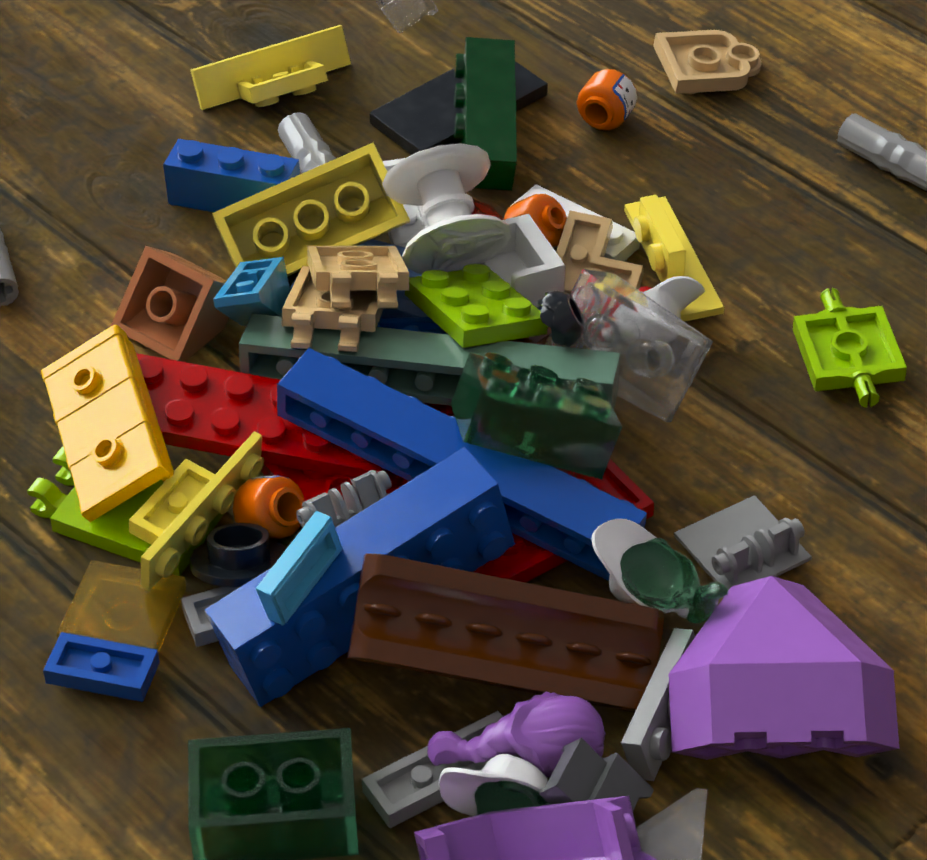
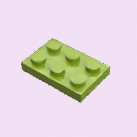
(475, 306)

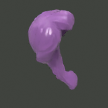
(533, 730)

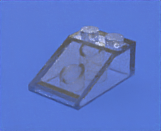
(654, 345)

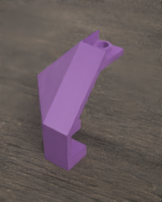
(780, 680)
(546, 832)

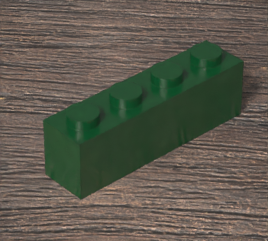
(488, 106)

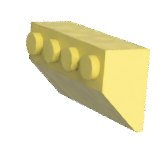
(321, 207)

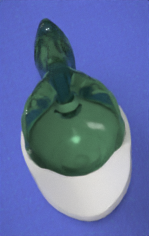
(652, 573)
(500, 785)

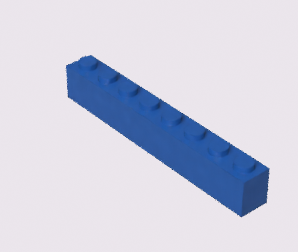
(413, 437)

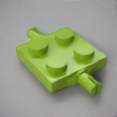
(849, 348)

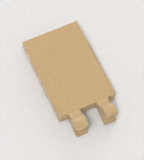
(358, 268)
(312, 309)

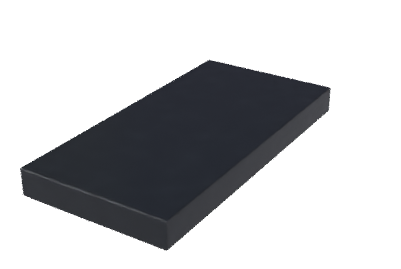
(428, 114)

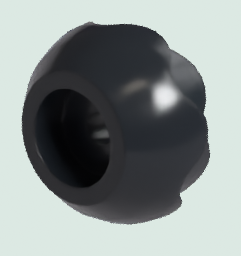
(562, 316)

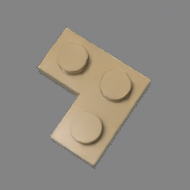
(584, 247)

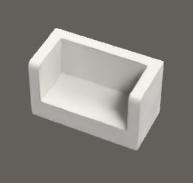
(529, 261)

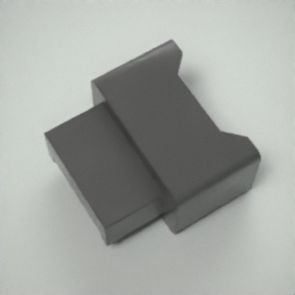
(587, 776)

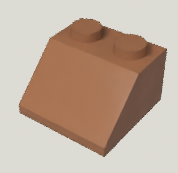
(171, 305)

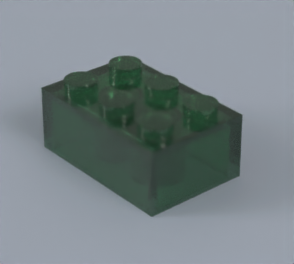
(535, 414)
(272, 796)

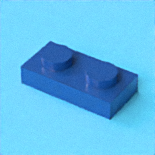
(101, 666)

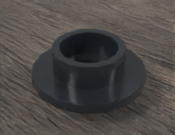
(235, 554)

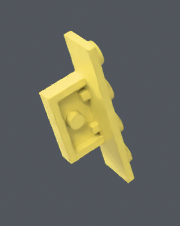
(272, 70)
(671, 252)
(186, 505)

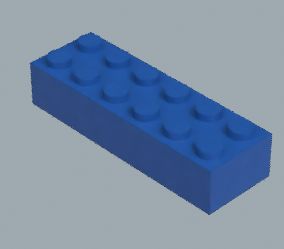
(439, 518)

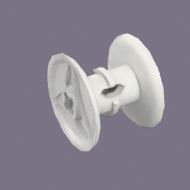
(439, 183)

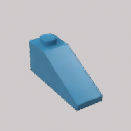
(254, 289)

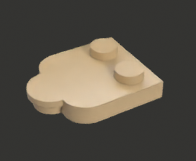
(706, 60)

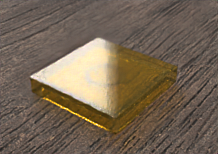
(117, 609)

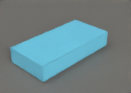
(299, 568)

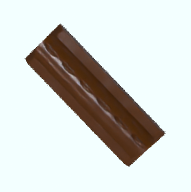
(504, 632)

